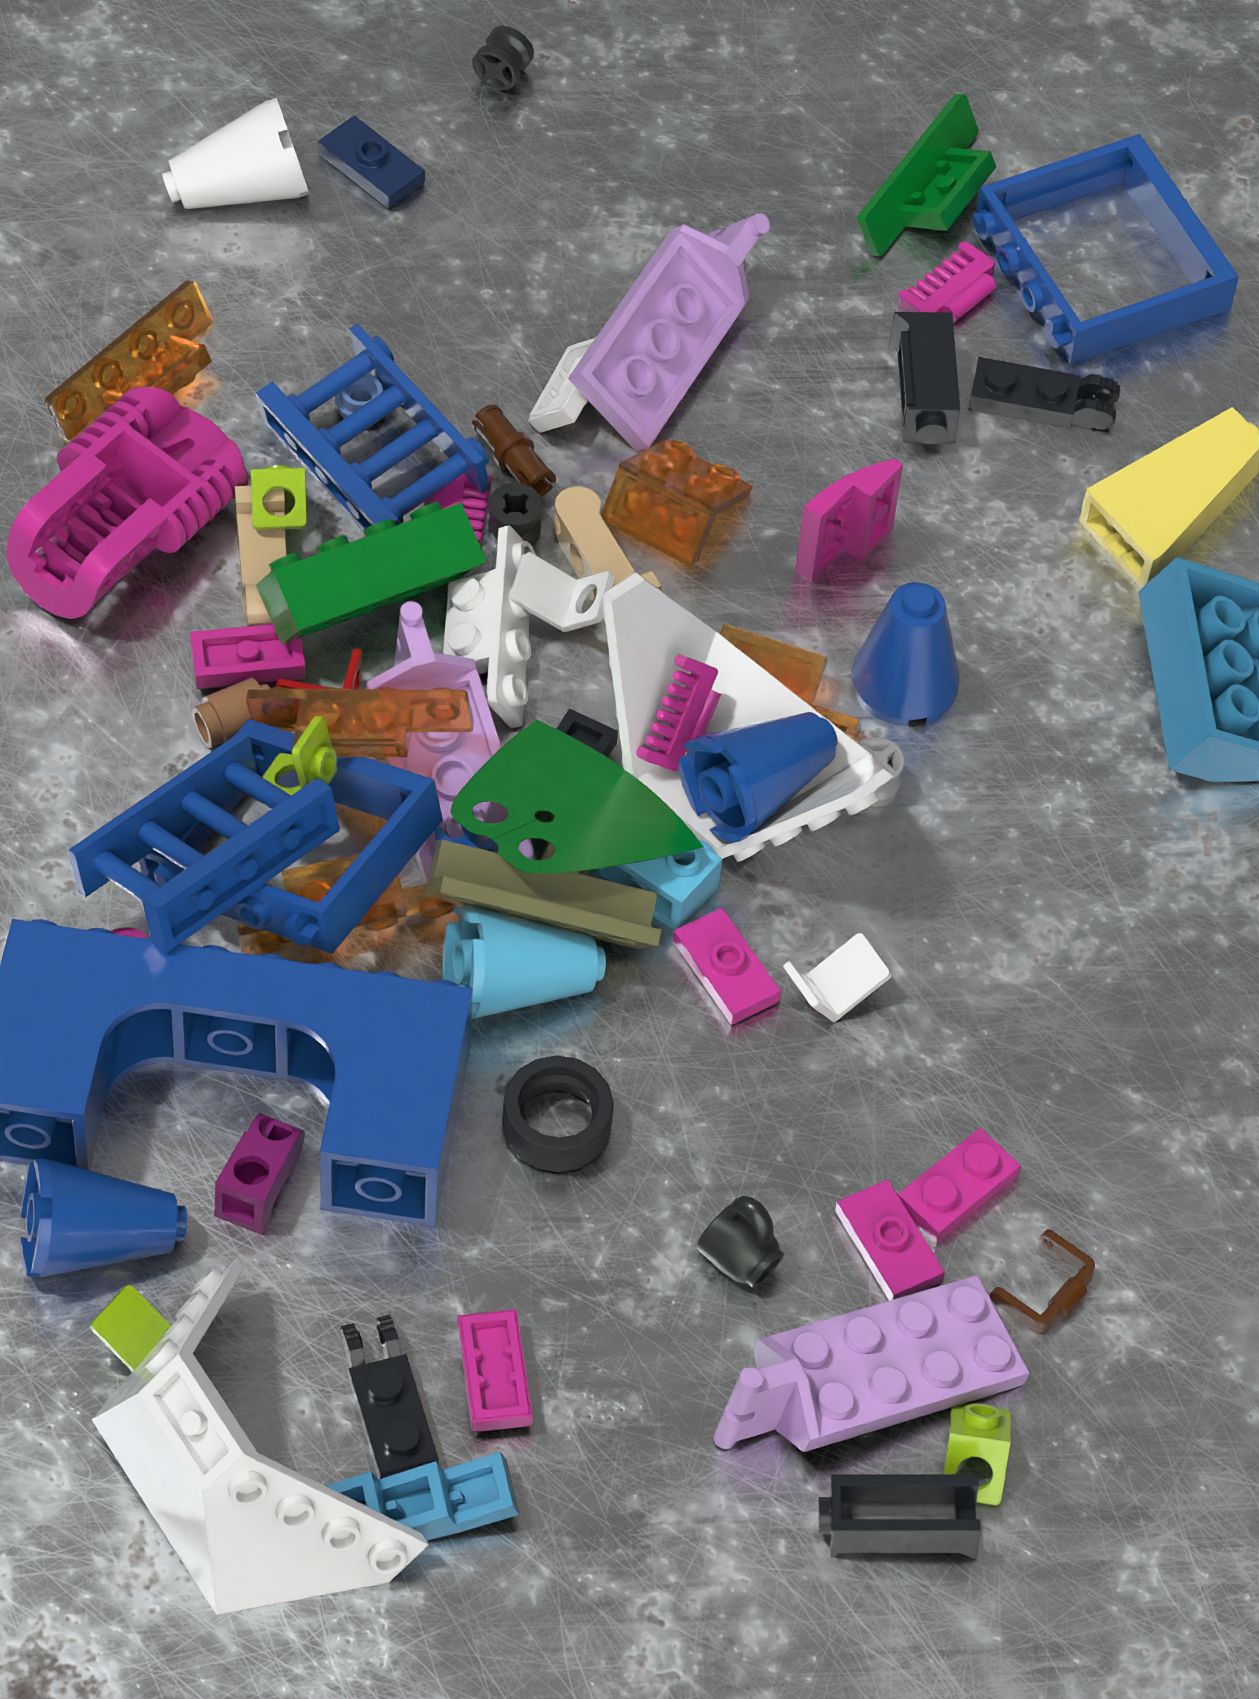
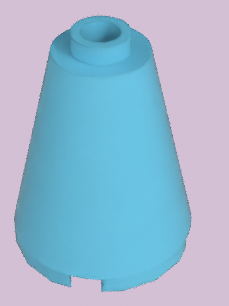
(517, 960)

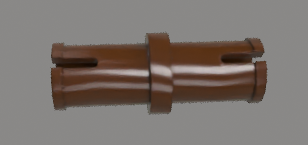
(513, 449)

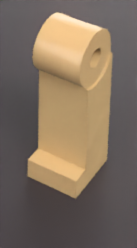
(588, 539)
(257, 549)

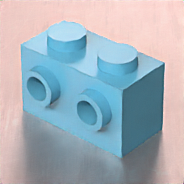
(681, 880)

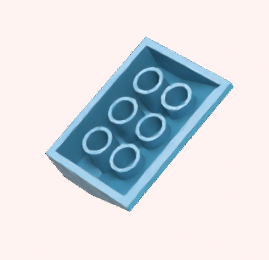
(1205, 669)

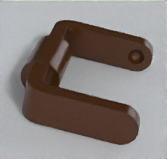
(1064, 1299)

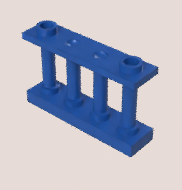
(351, 483)
(225, 874)

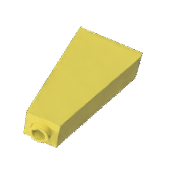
(1171, 495)

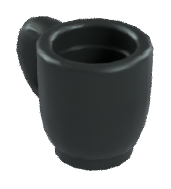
(742, 1242)

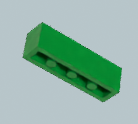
(369, 572)

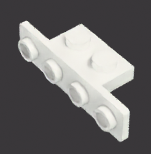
(493, 629)

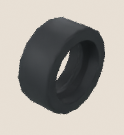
(564, 1075)

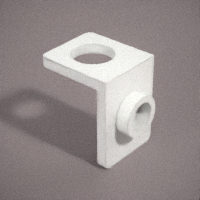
(556, 595)
(841, 978)

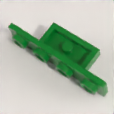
(930, 181)

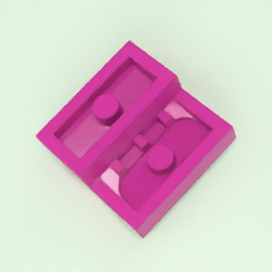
(848, 517)

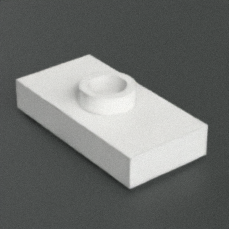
(560, 399)

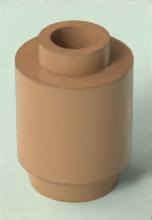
(223, 712)

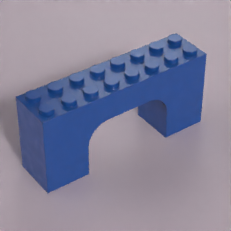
(371, 1044)

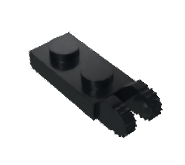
(1044, 395)
(388, 1402)

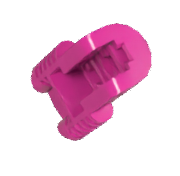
(125, 486)

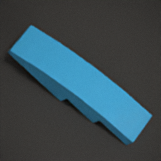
(439, 1499)

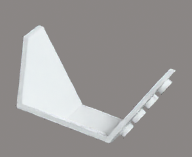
(643, 639)
(232, 1515)

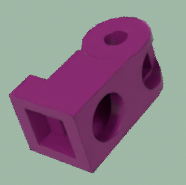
(257, 1172)

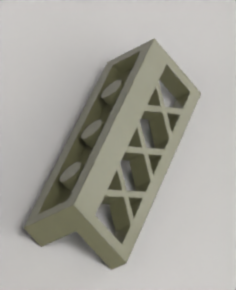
(561, 900)

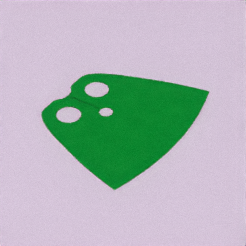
(598, 807)

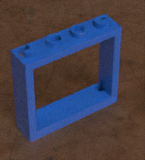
(1162, 204)
(358, 785)

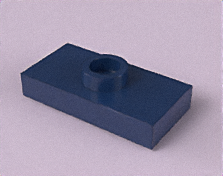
(371, 161)

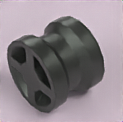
(503, 58)
(524, 511)

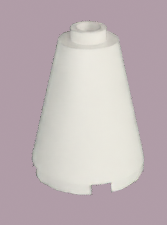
(239, 163)

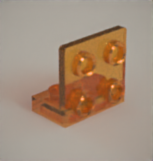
(671, 498)

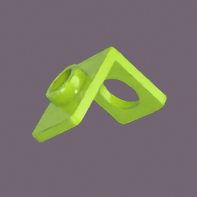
(294, 486)
(310, 758)
(129, 1326)
(980, 1433)

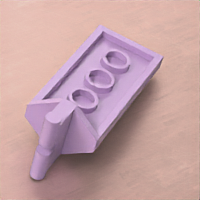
(667, 327)
(443, 756)
(874, 1368)

